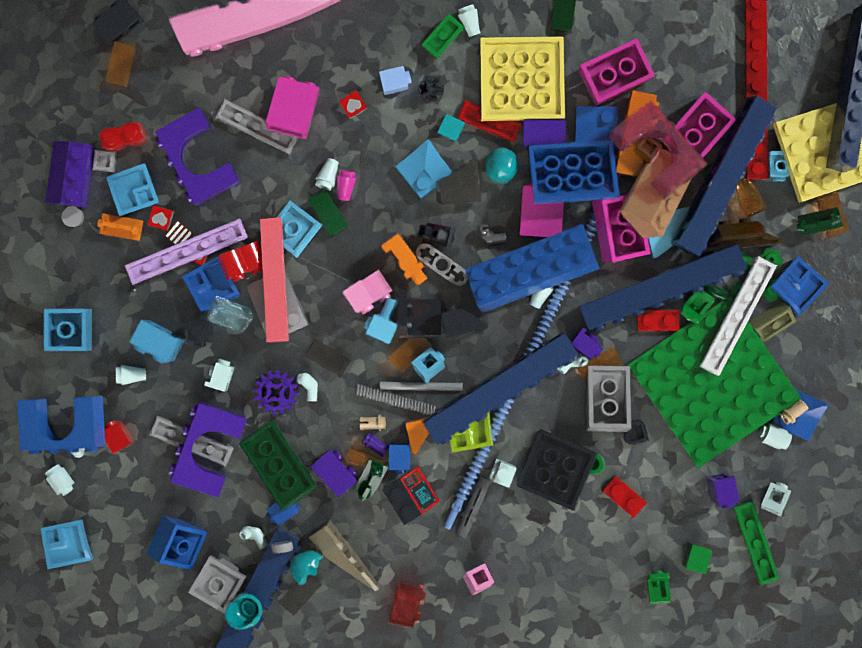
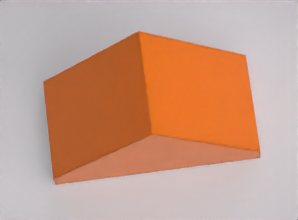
(417, 434)

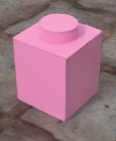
(478, 579)

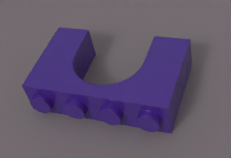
(174, 140)
(204, 419)

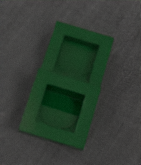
(328, 213)

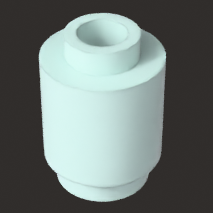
(775, 436)
(59, 480)

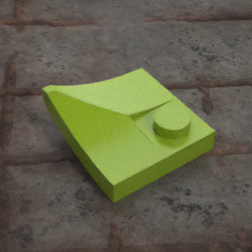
(476, 436)

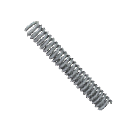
(394, 400)

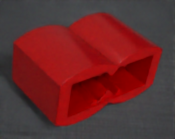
(117, 139)
(241, 261)

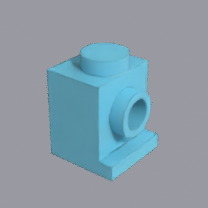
(774, 172)
(428, 357)

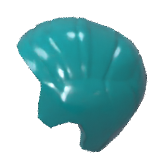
(501, 165)
(304, 564)
(243, 611)

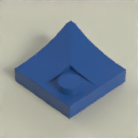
(595, 123)
(209, 282)
(799, 285)
(807, 421)

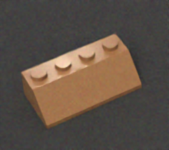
(645, 206)

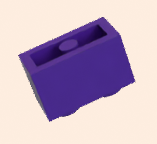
(542, 132)
(335, 472)
(723, 490)

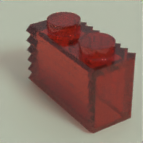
(406, 604)

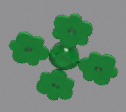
(767, 254)

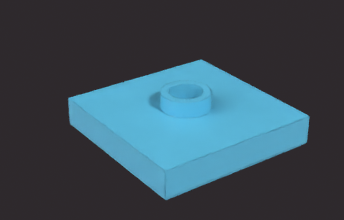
(297, 228)

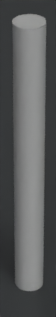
(421, 386)

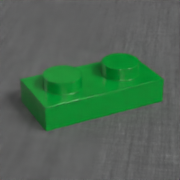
(443, 36)

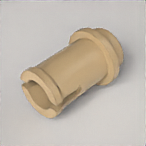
(794, 411)
(373, 423)

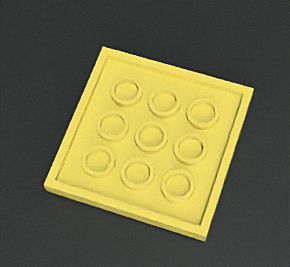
(522, 78)
(806, 148)

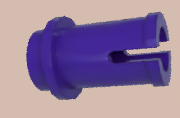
(375, 444)

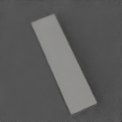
(254, 126)
(203, 446)

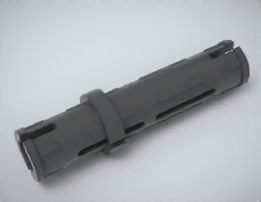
(463, 529)

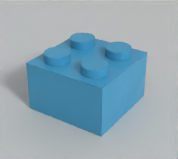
(67, 329)
(157, 341)

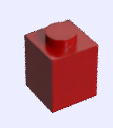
(117, 436)

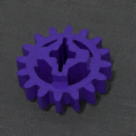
(269, 384)

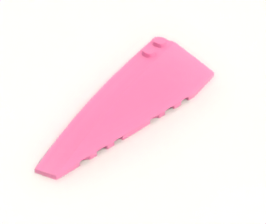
(216, 26)

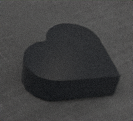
(636, 434)

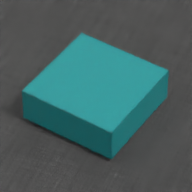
(451, 127)

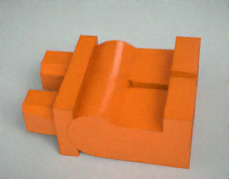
(406, 259)

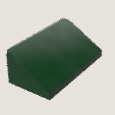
(563, 15)

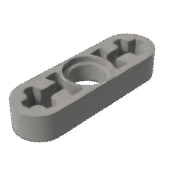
(432, 251)

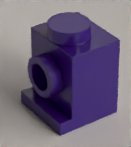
(586, 344)

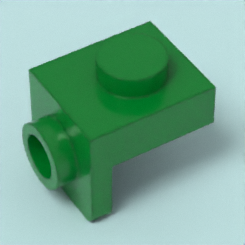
(696, 306)
(658, 587)

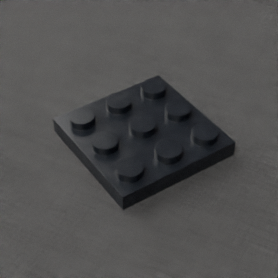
(557, 469)

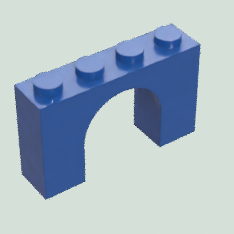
(37, 435)

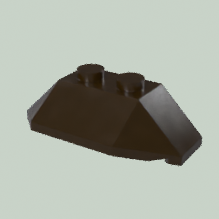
(745, 234)

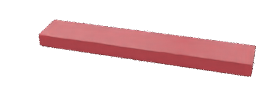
(274, 280)

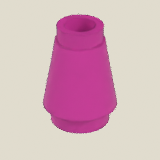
(345, 184)

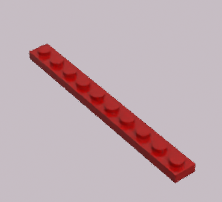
(756, 76)

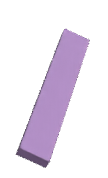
(186, 251)

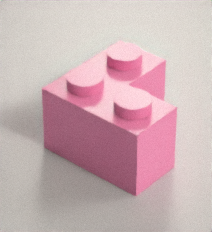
(367, 292)

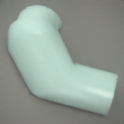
(254, 534)

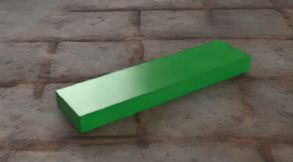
(755, 542)

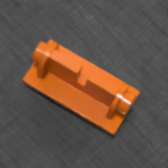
(120, 227)

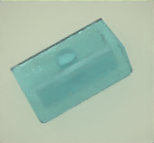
(229, 314)

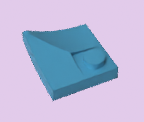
(423, 169)
(132, 189)
(65, 544)

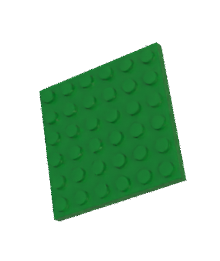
(708, 409)

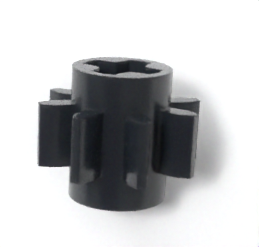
(431, 88)

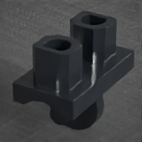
(437, 235)

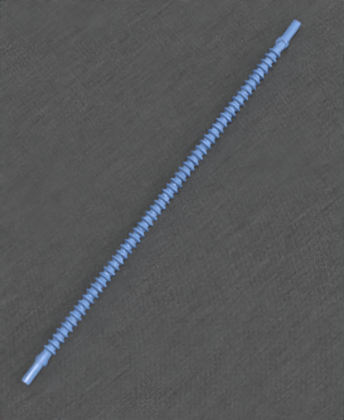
(456, 506)

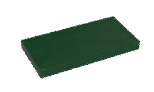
(278, 465)

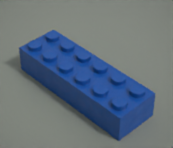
(532, 268)

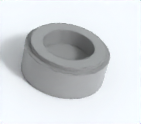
(72, 216)
(281, 547)

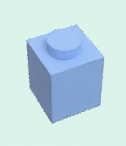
(395, 80)

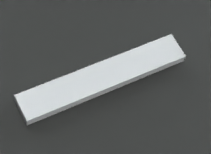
(738, 316)

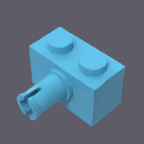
(382, 325)

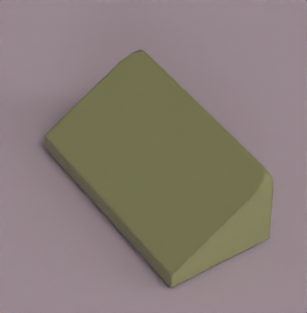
(773, 321)

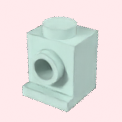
(220, 375)
(502, 473)
(772, 506)

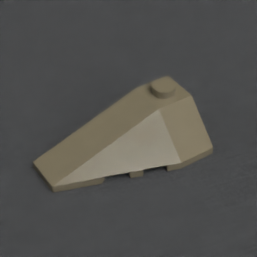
(336, 549)

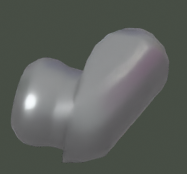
(489, 237)

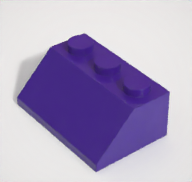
(70, 174)

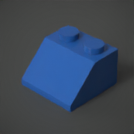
(176, 543)

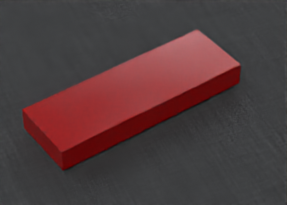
(506, 130)

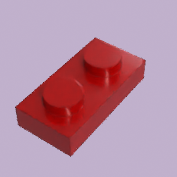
(658, 320)
(624, 496)

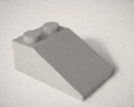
(295, 313)
(608, 399)

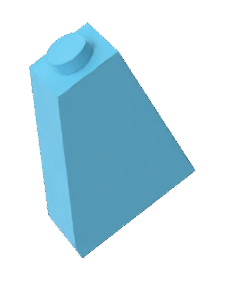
(660, 244)

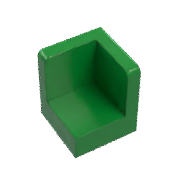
(697, 558)

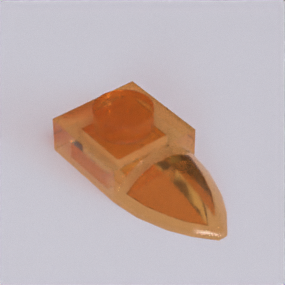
(749, 198)
(359, 457)

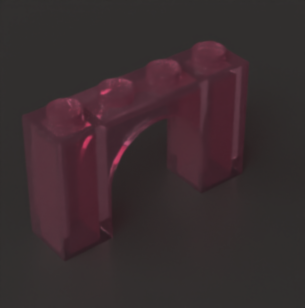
(652, 123)

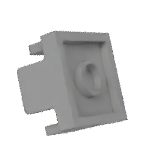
(217, 583)

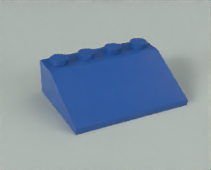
(573, 172)

